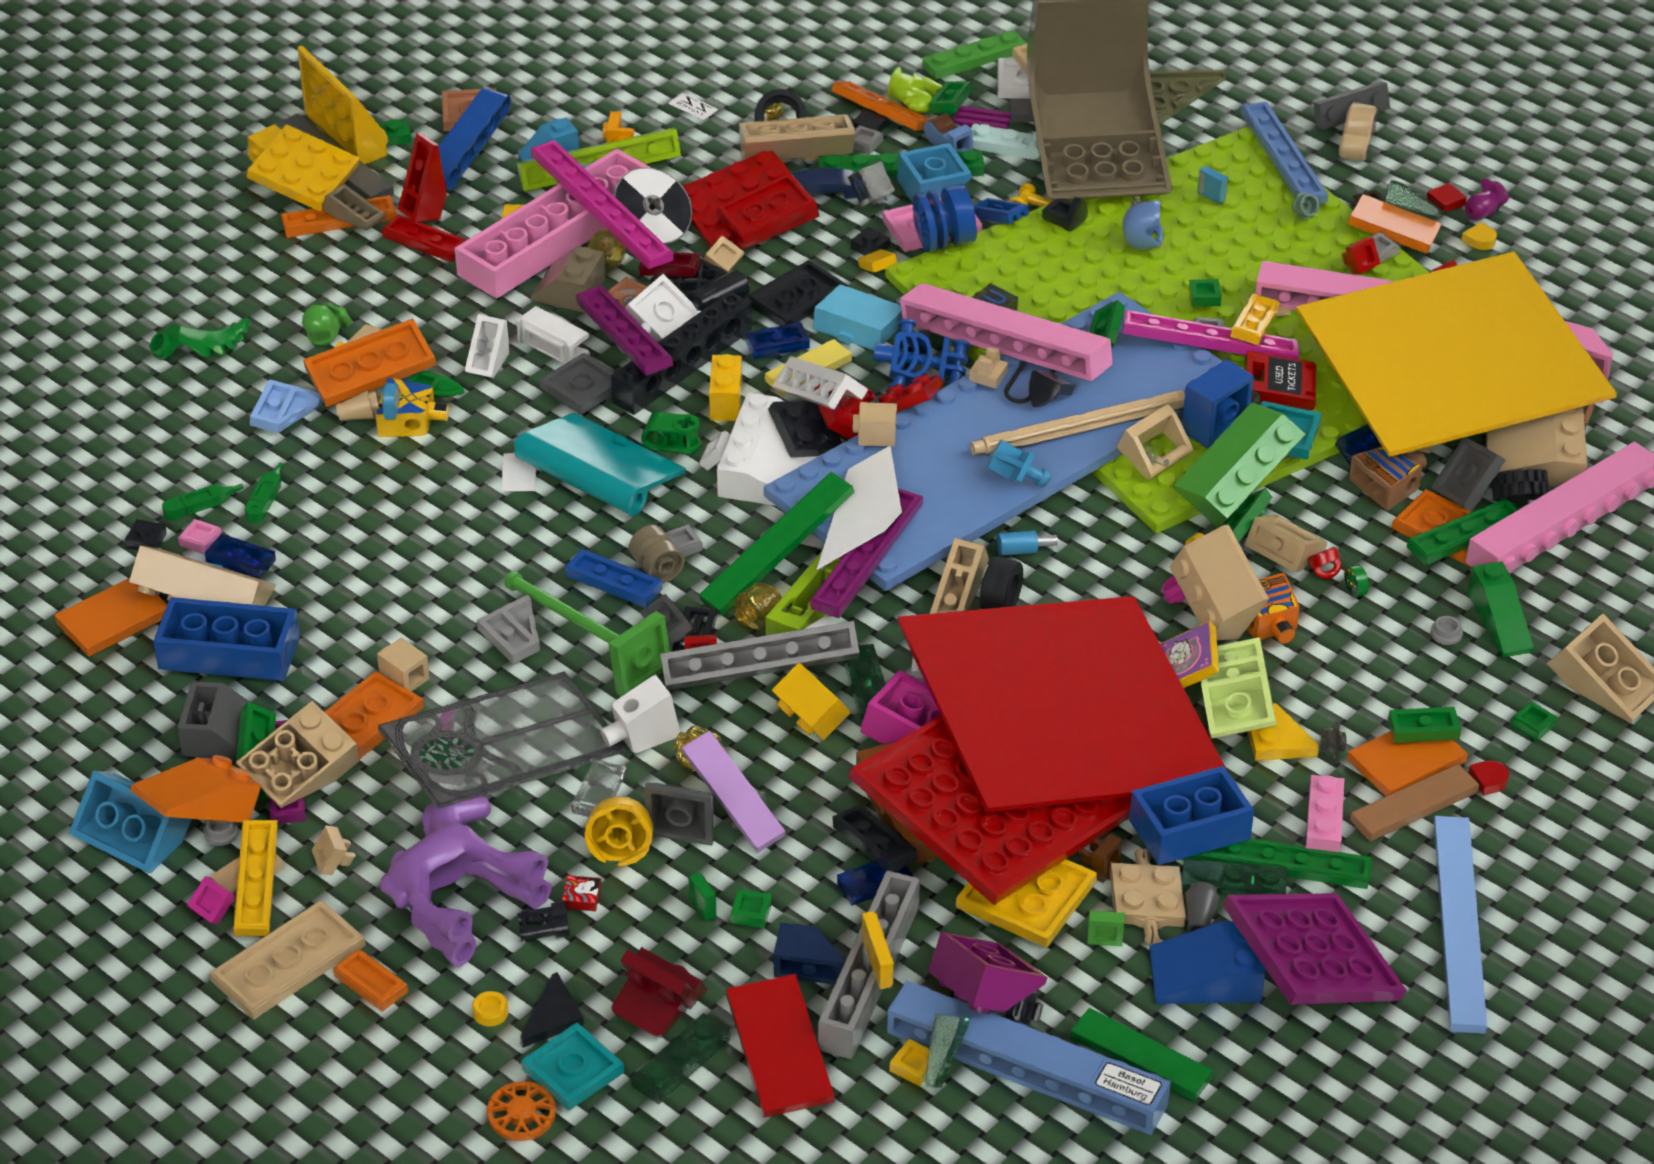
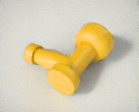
(1028, 194)

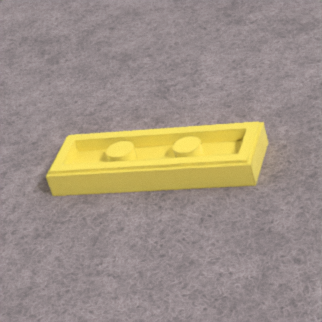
(829, 355)

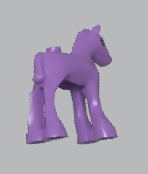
(446, 856)

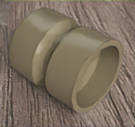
(656, 553)

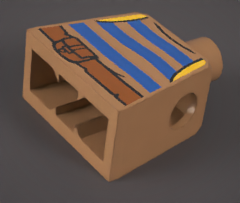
(1385, 477)

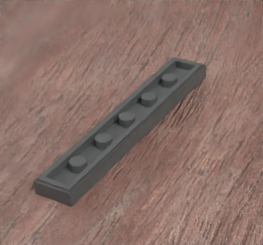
(363, 179)

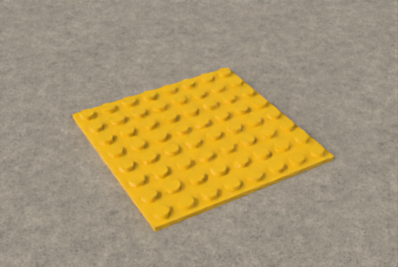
(1454, 353)

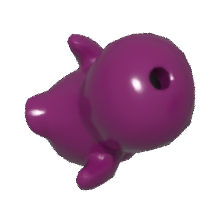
(1485, 203)

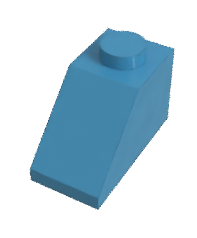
(559, 130)

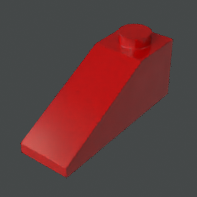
(424, 183)

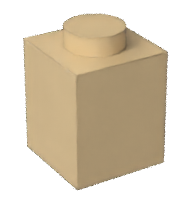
(876, 424)
(404, 664)

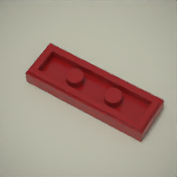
(422, 237)

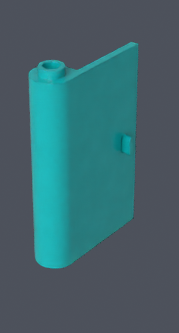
(596, 461)

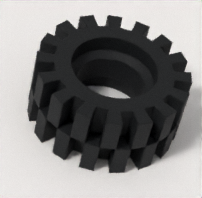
(1520, 485)

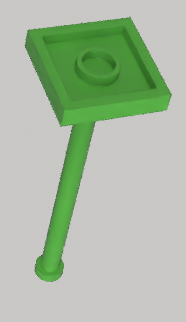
(633, 653)

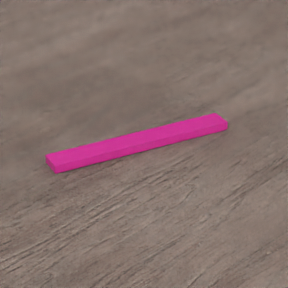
(602, 204)

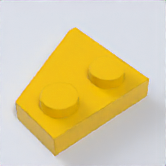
(1283, 740)

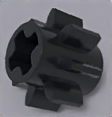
(1025, 1010)

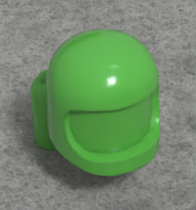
(324, 322)

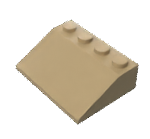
(1544, 443)

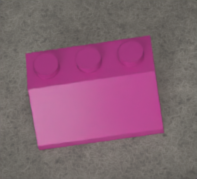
(899, 709)

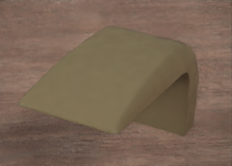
(1094, 99)

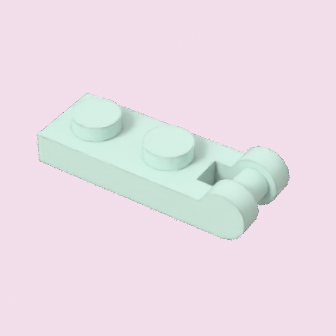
(1005, 141)

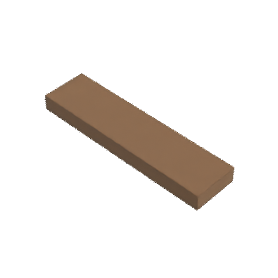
(1414, 802)

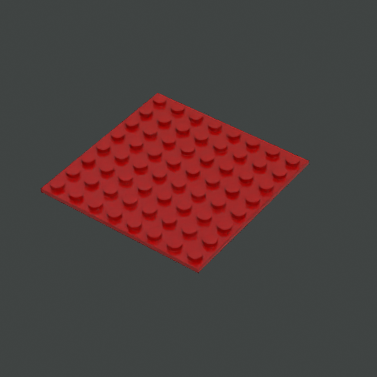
(1058, 701)

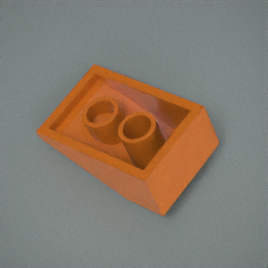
(201, 791)

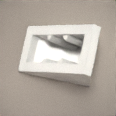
(488, 346)

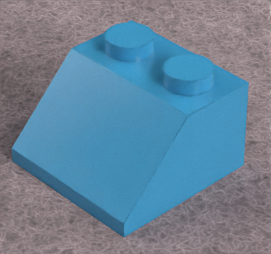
(931, 170)

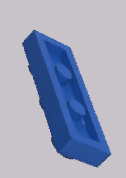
(613, 578)

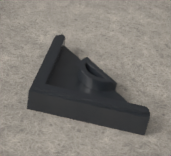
(552, 1014)

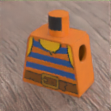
(1279, 614)

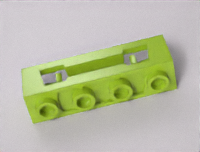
(800, 595)

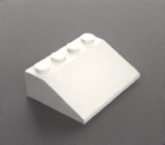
(754, 453)

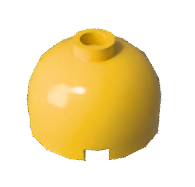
(619, 830)

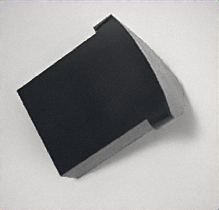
(1066, 213)
(1047, 386)

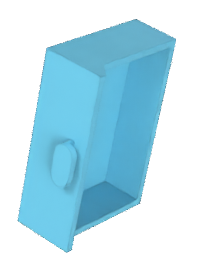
(857, 317)

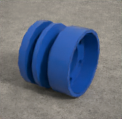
(950, 217)

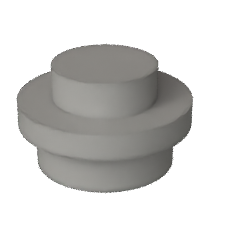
(1446, 630)
(220, 832)

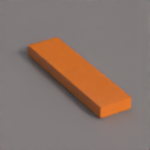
(880, 104)
(313, 221)

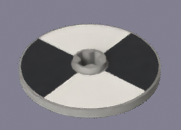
(652, 186)

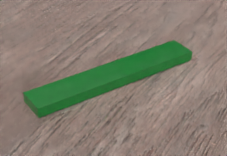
(777, 542)
(1301, 862)

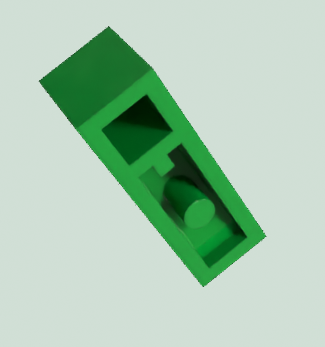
(1499, 608)

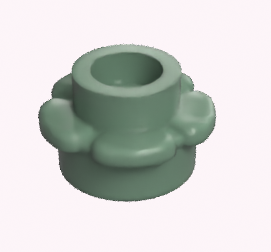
(1311, 205)

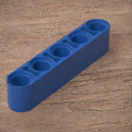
(472, 133)

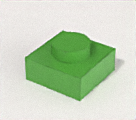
(1106, 928)

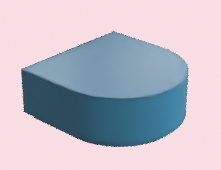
(390, 400)

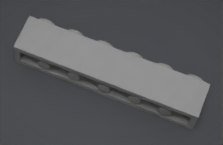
(759, 655)
(857, 988)

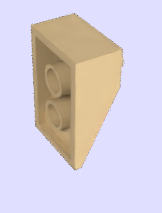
(1607, 670)

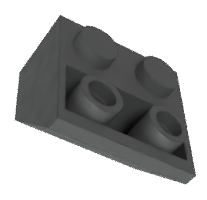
(210, 720)

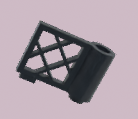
(710, 290)

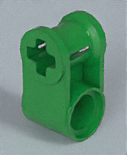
(671, 431)

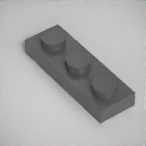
(1333, 110)

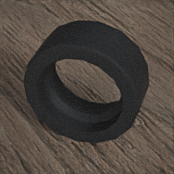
(779, 96)

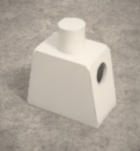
(643, 717)

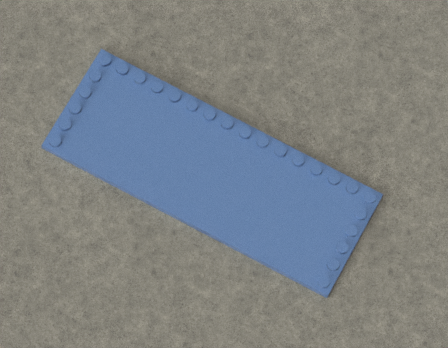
(957, 488)

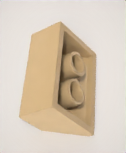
(1219, 583)

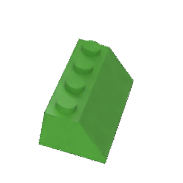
(1238, 462)

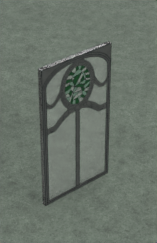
(499, 739)

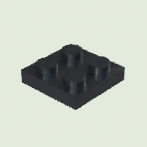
(803, 428)

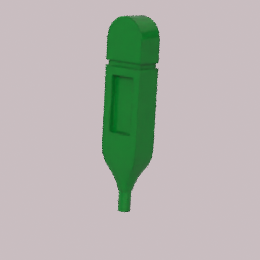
(263, 495)
(198, 500)

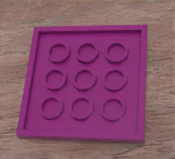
(1314, 948)

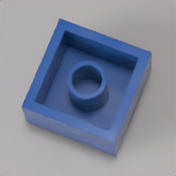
(1215, 401)

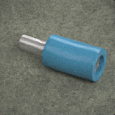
(1022, 542)

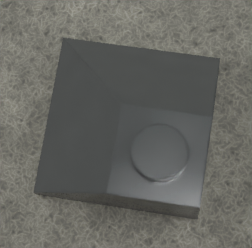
(680, 813)

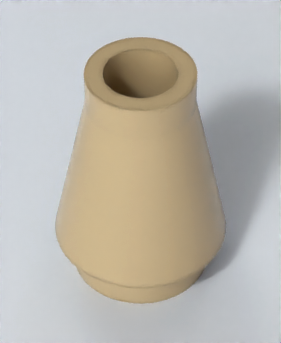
(359, 407)

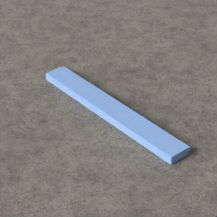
(1459, 925)

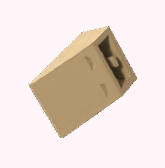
(300, 756)

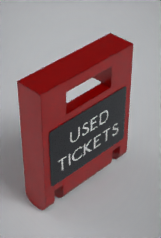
(1284, 380)

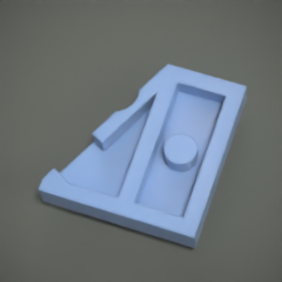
(283, 406)

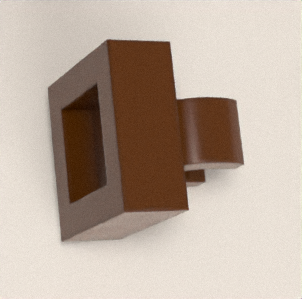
(1103, 855)

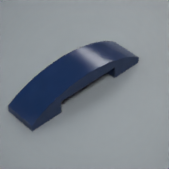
(826, 181)

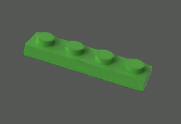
(972, 54)

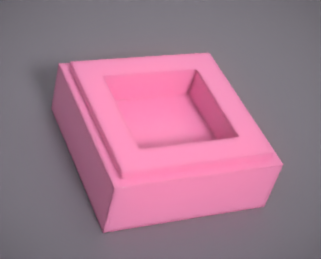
(199, 536)

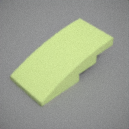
(1240, 694)

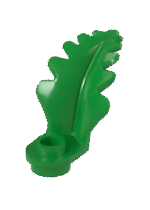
(201, 341)

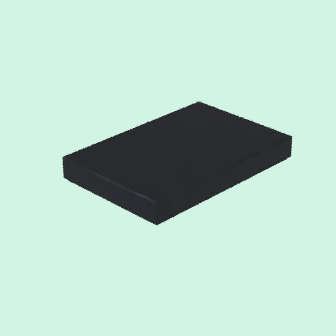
(794, 293)

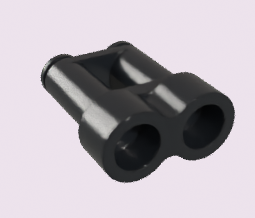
(556, 926)

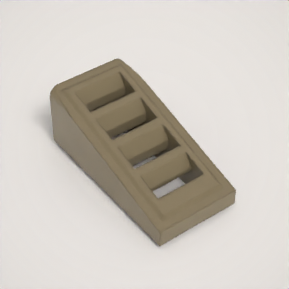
(342, 199)

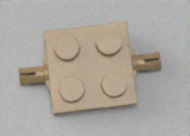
(1148, 895)

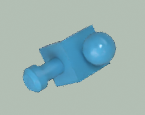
(1015, 464)

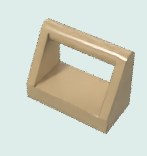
(1161, 420)
(1283, 542)

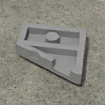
(512, 630)

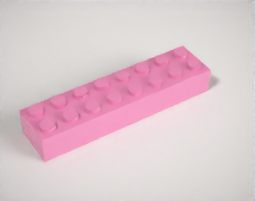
(536, 233)

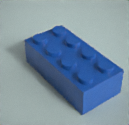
(227, 639)

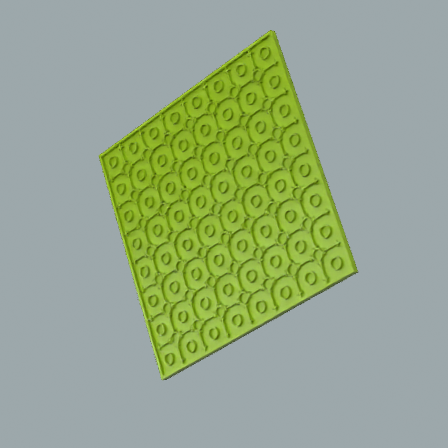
(1068, 272)

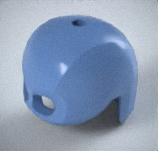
(1140, 223)

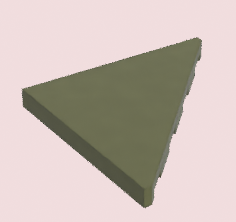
(1179, 89)

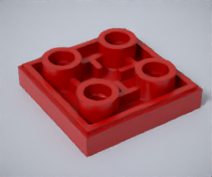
(919, 391)

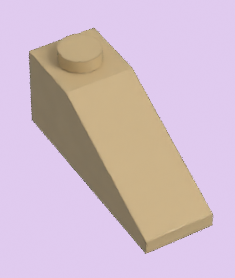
(960, 577)

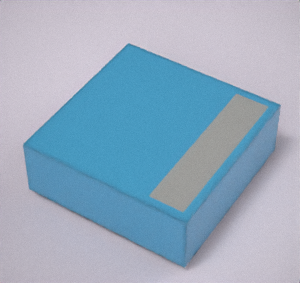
(1212, 184)

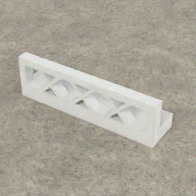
(815, 375)

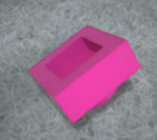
(211, 900)

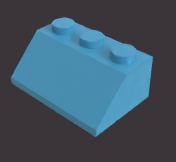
(125, 824)

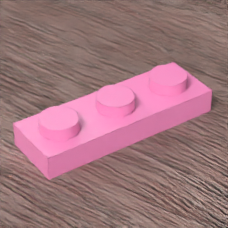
(1325, 813)

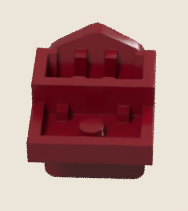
(655, 992)

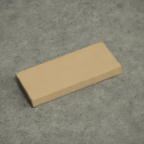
(287, 959)

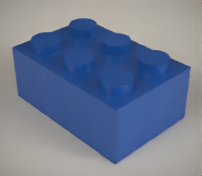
(1191, 815)

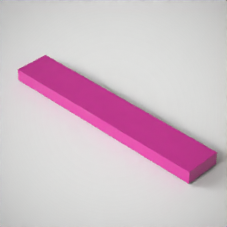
(1202, 335)

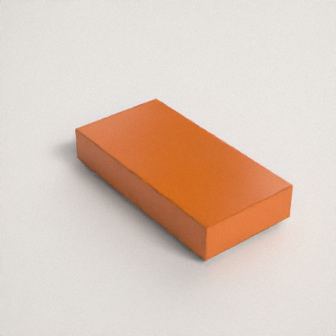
(370, 980)

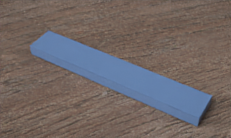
(1282, 150)

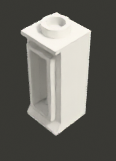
(551, 335)

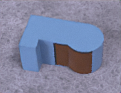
(943, 131)

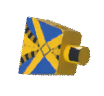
(414, 411)

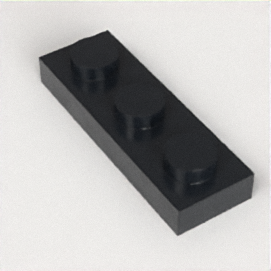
(874, 838)

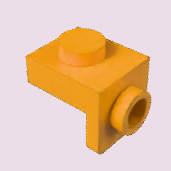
(613, 128)

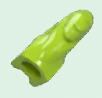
(912, 90)

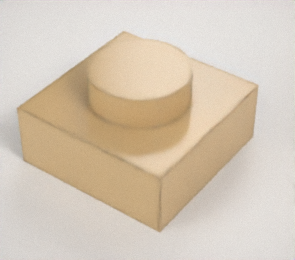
(724, 254)

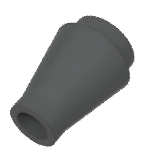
(1201, 905)

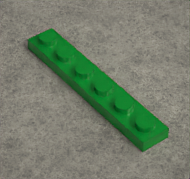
(971, 158)

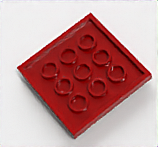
(729, 184)

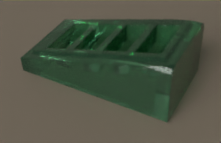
(1406, 197)
(945, 1041)

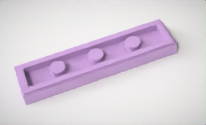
(733, 791)

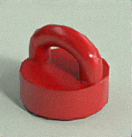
(1322, 558)

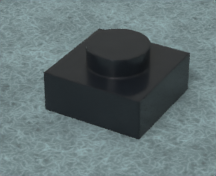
(869, 241)
(145, 534)

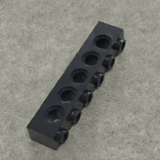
(690, 349)

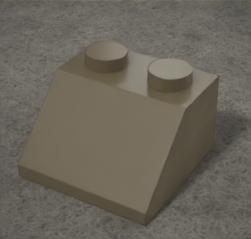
(570, 275)

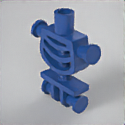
(892, 355)

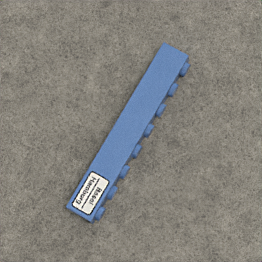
(1036, 1059)

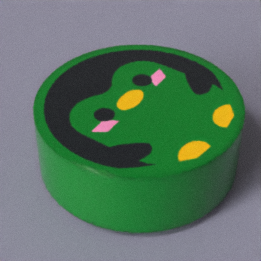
(1356, 581)

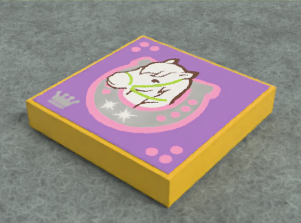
(1193, 654)

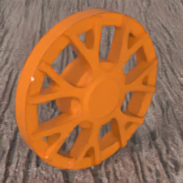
(521, 1111)

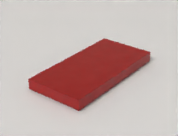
(779, 1045)

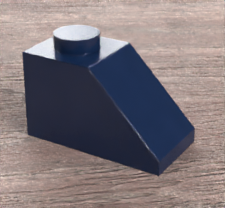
(807, 954)

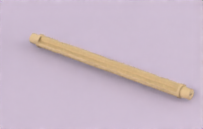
(1079, 423)

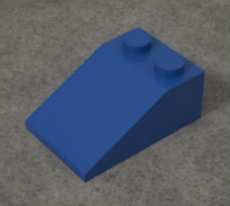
(1206, 967)

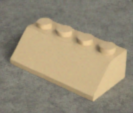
(798, 137)
(194, 579)

